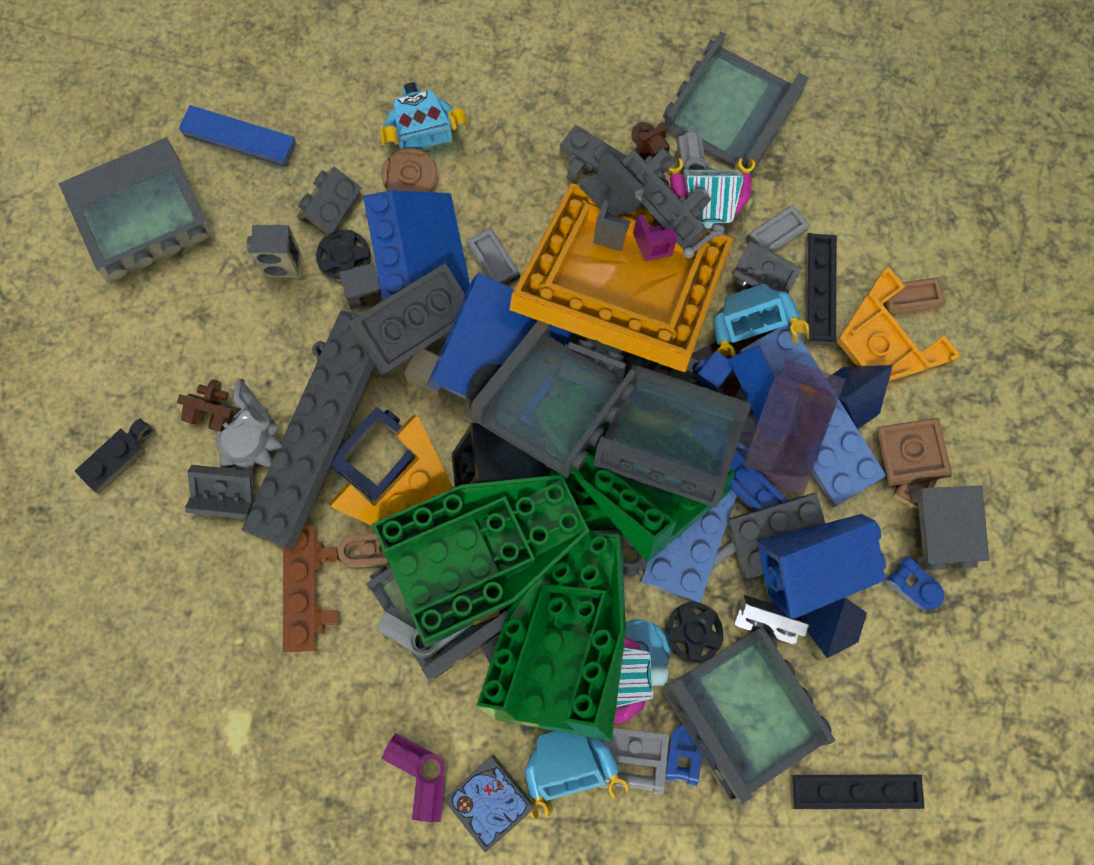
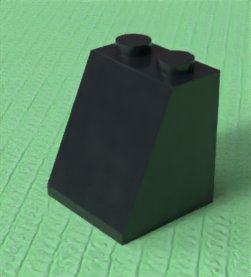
(489, 458)

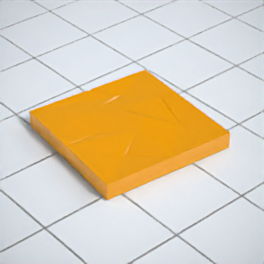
(615, 294)

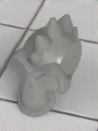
(250, 435)

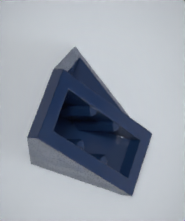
(863, 391)
(836, 626)

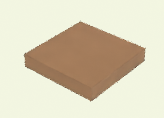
(914, 452)

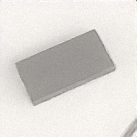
(779, 229)
(493, 257)

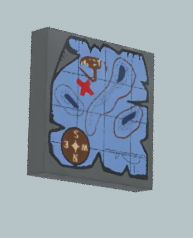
(489, 803)

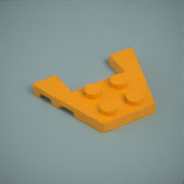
(877, 339)
(417, 483)

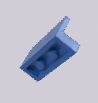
(754, 377)

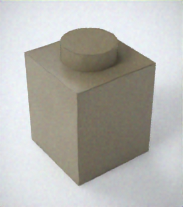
(420, 369)

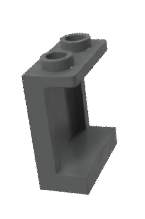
(952, 526)

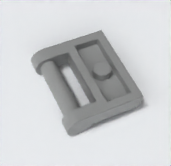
(640, 749)

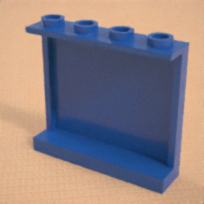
(482, 335)

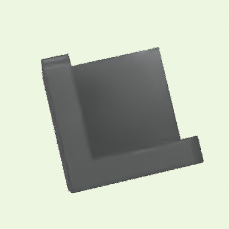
(610, 230)
(359, 283)

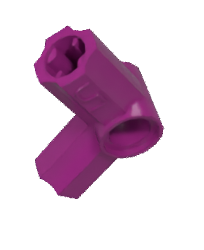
(428, 792)

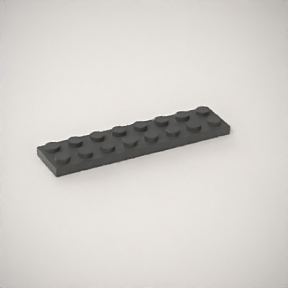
(311, 438)

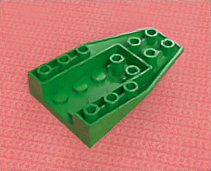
(642, 512)
(477, 548)
(564, 646)

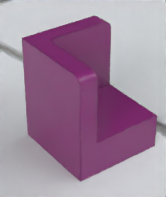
(653, 240)

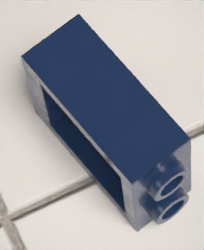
(355, 477)

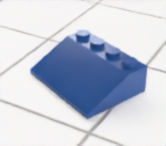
(413, 237)

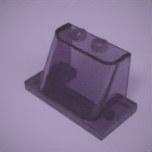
(794, 425)

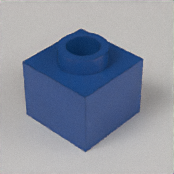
(713, 371)

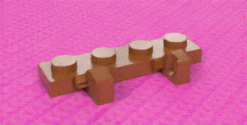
(300, 609)

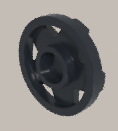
(341, 253)
(694, 632)

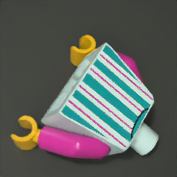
(726, 188)
(636, 681)

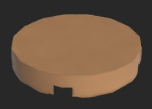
(409, 171)

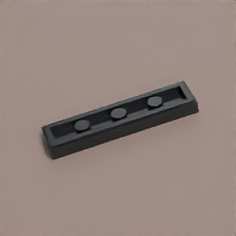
(821, 288)
(857, 791)

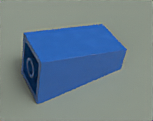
(821, 564)

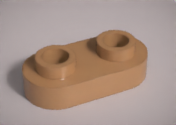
(369, 554)

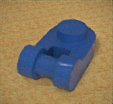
(924, 593)
(683, 746)

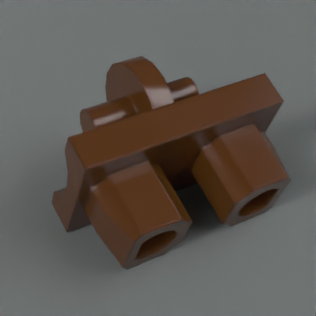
(649, 139)
(196, 405)

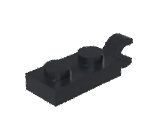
(114, 456)

